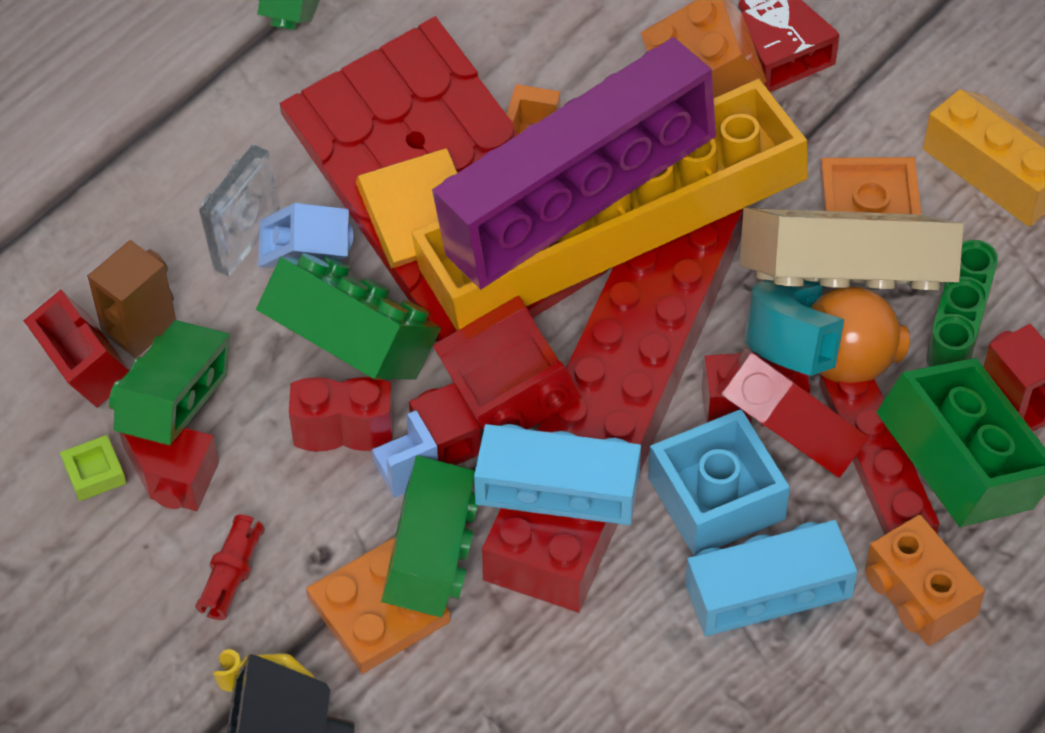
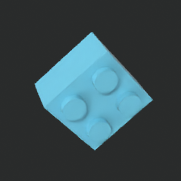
(718, 482)

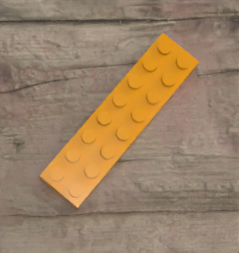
(747, 161)

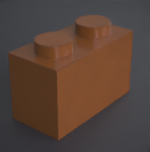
(132, 297)

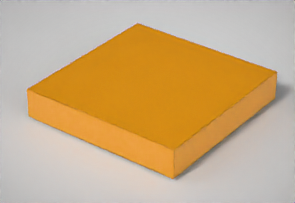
(403, 201)

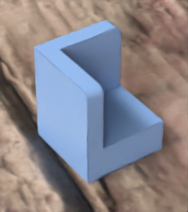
(397, 457)

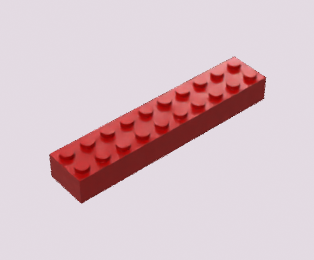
(626, 379)

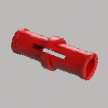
(230, 567)

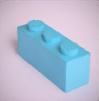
(557, 474)
(770, 577)

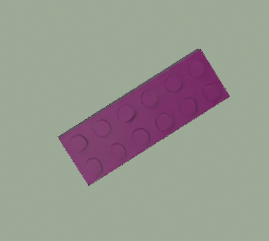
(575, 162)

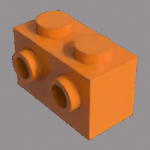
(923, 580)

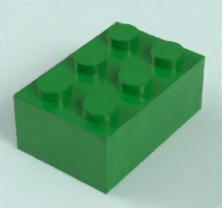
(349, 317)
(966, 441)

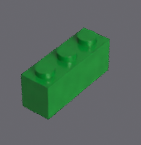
(170, 382)
(431, 537)

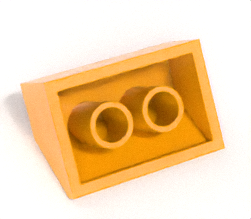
(990, 152)

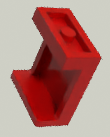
(507, 368)

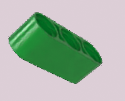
(963, 305)

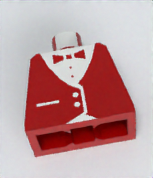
(789, 40)

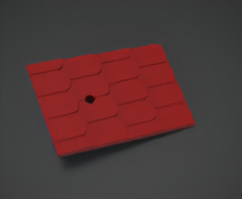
(395, 107)

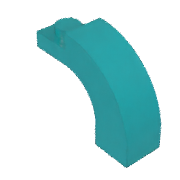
(789, 331)

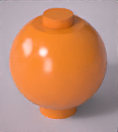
(869, 335)

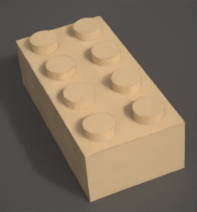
(851, 248)

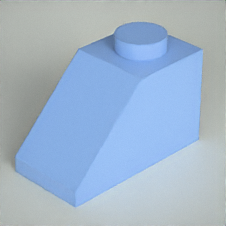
(305, 230)

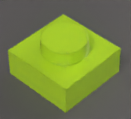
(93, 468)

